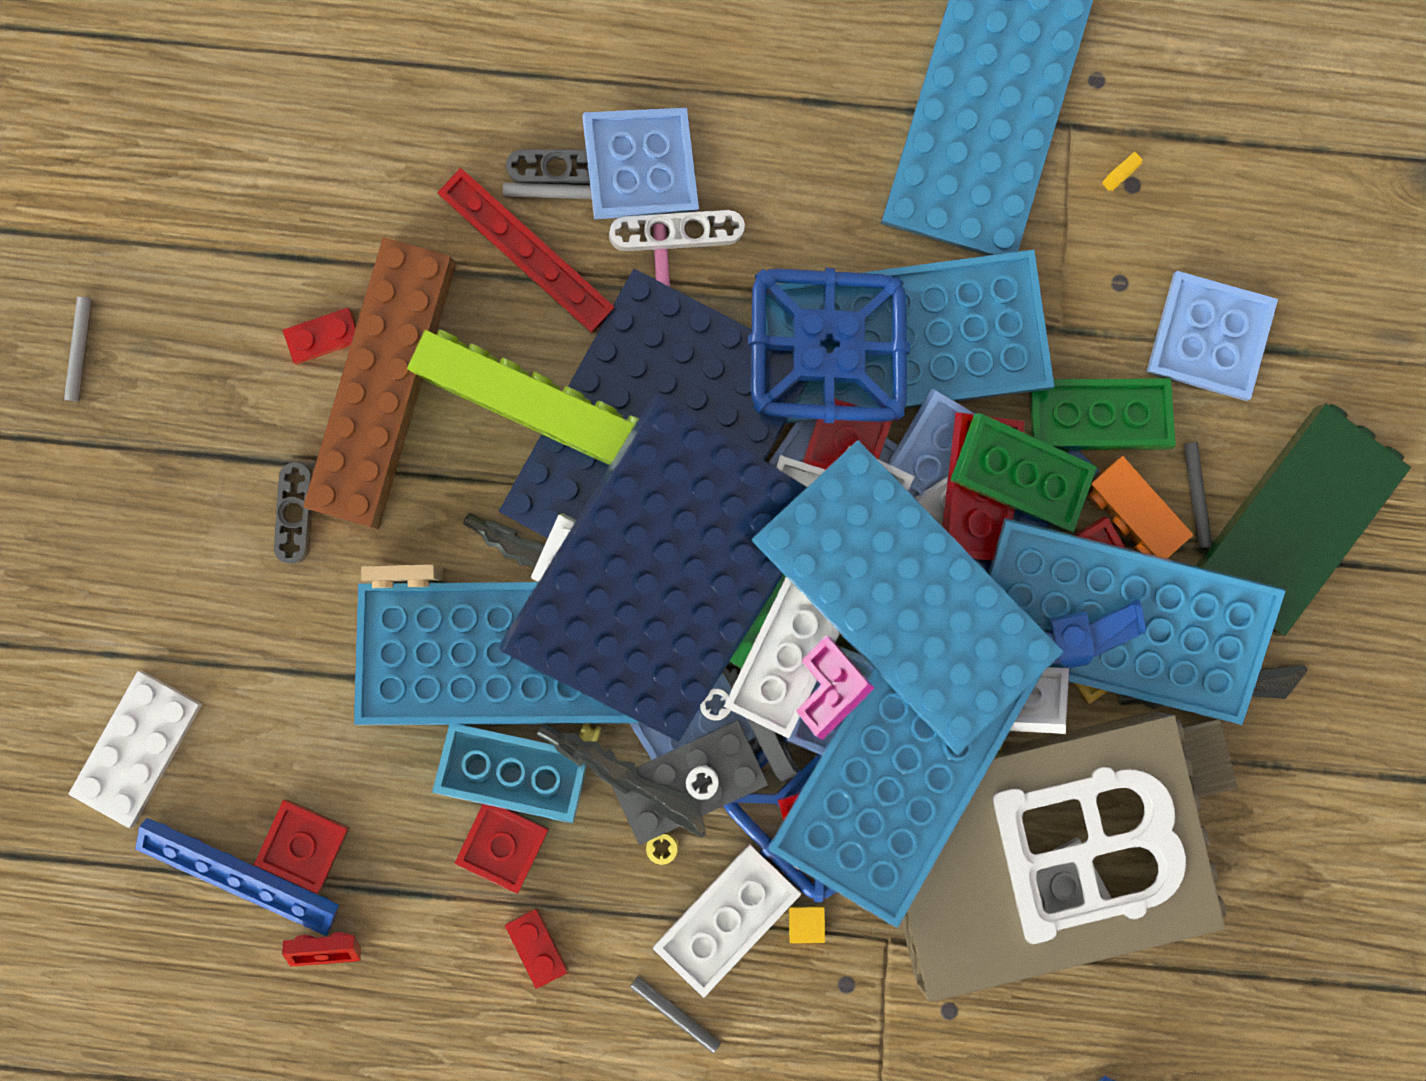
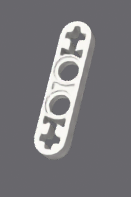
(677, 237)

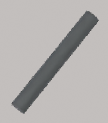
(1197, 494)
(675, 1014)

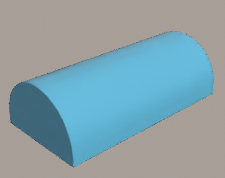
(509, 773)

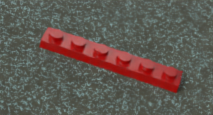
(526, 250)

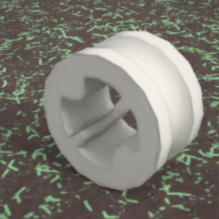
(723, 712)
(692, 777)

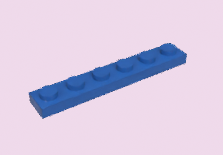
(236, 876)

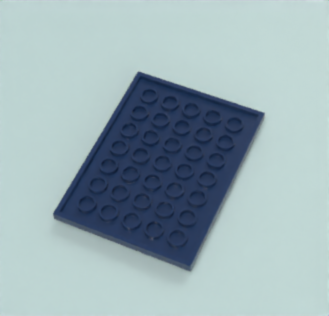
(649, 346)
(657, 572)

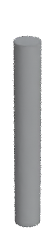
(546, 190)
(77, 349)

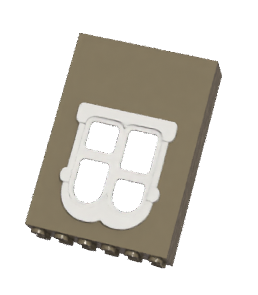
(981, 905)

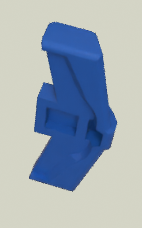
(1086, 640)

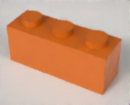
(1137, 510)

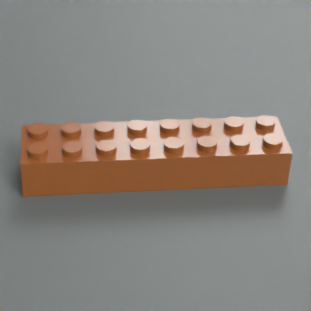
(376, 387)

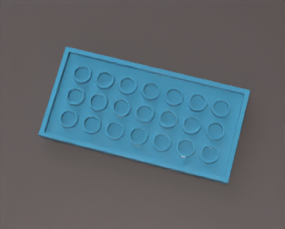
(985, 121)
(969, 328)
(907, 597)
(1201, 624)
(438, 661)
(885, 801)

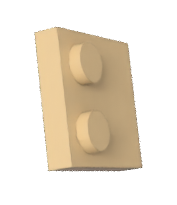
(415, 575)

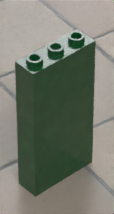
(1308, 510)

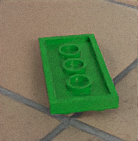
(1104, 414)
(1023, 473)

